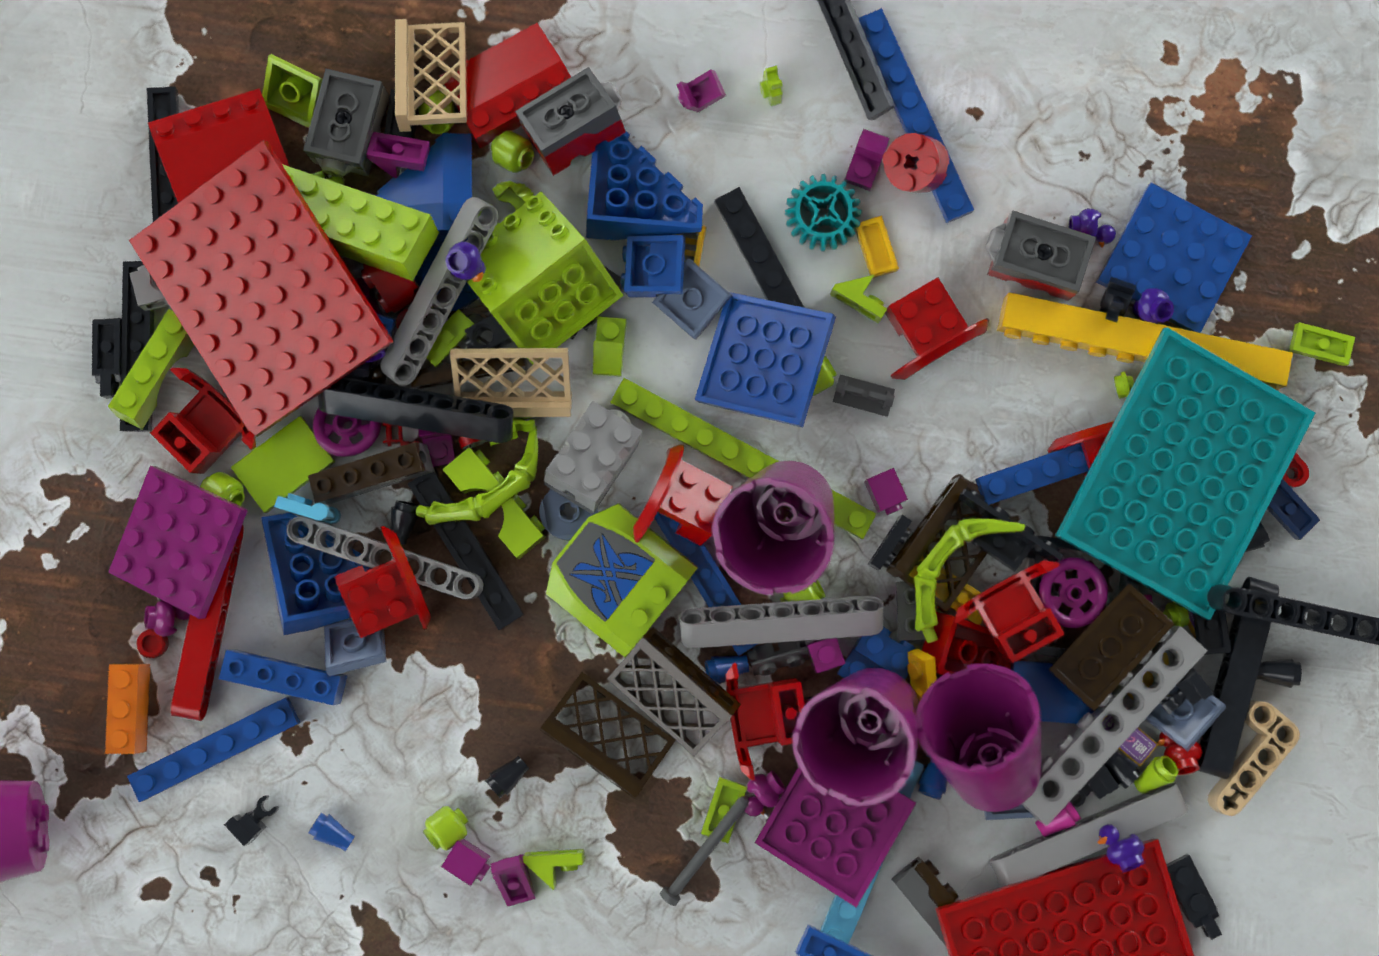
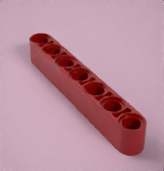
(203, 647)

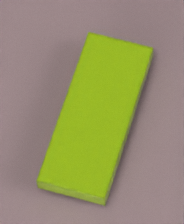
(449, 337)

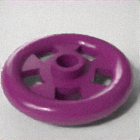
(344, 447)
(1097, 597)

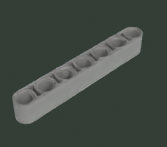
(428, 302)
(371, 556)
(781, 621)
(1074, 843)

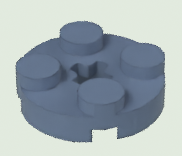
(557, 524)

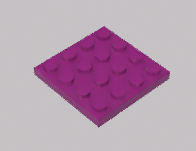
(178, 541)
(833, 840)

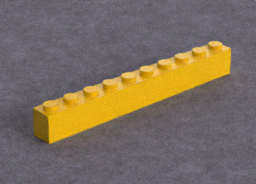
(1128, 337)

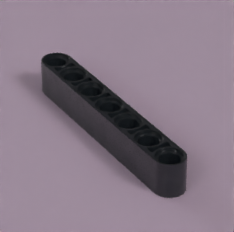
(418, 409)
(1294, 612)
(1235, 686)

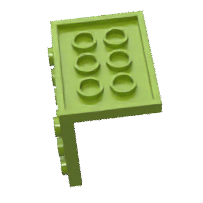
(542, 277)

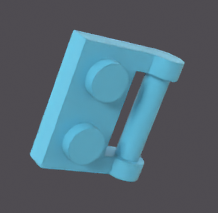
(303, 507)

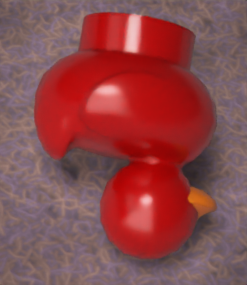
(1185, 760)

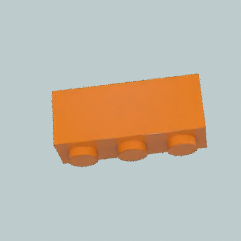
(127, 708)

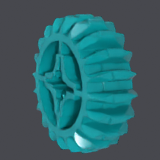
(836, 192)

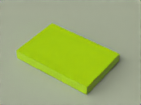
(282, 464)

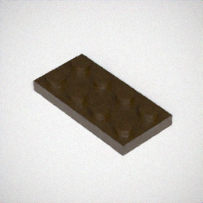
(1111, 647)

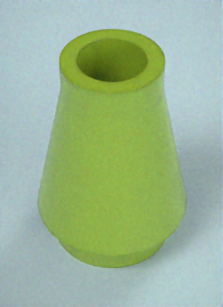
(1157, 774)

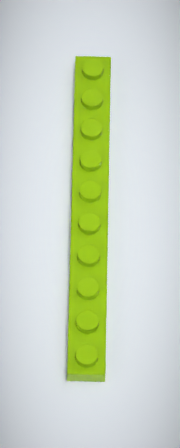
(722, 446)

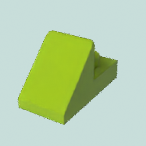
(853, 295)
(609, 346)
(545, 862)

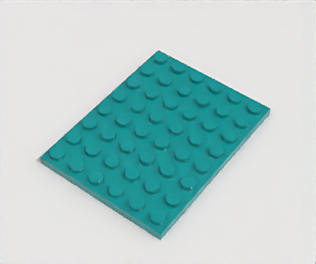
(1185, 473)

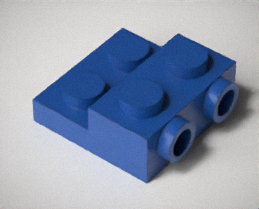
(653, 265)
(878, 652)

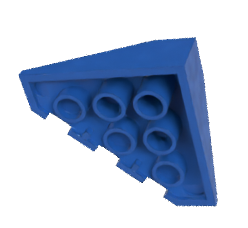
(442, 184)
(634, 196)
(304, 578)

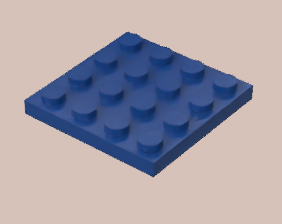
(1177, 251)
(765, 359)

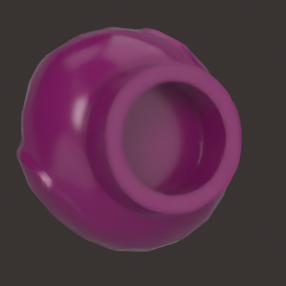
(162, 618)
(766, 791)

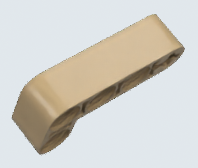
(1249, 762)

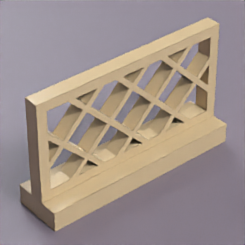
(406, 80)
(535, 403)

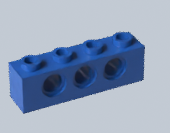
(282, 677)

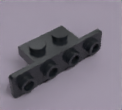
(1007, 547)

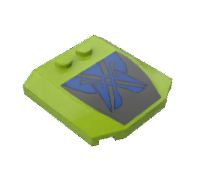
(614, 581)

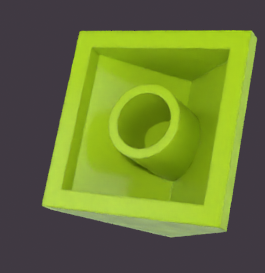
(290, 90)

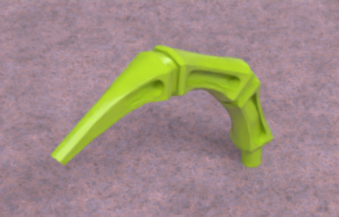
(486, 503)
(931, 566)

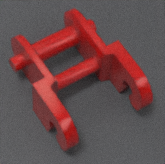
(389, 441)

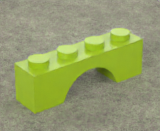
(140, 389)
(518, 531)

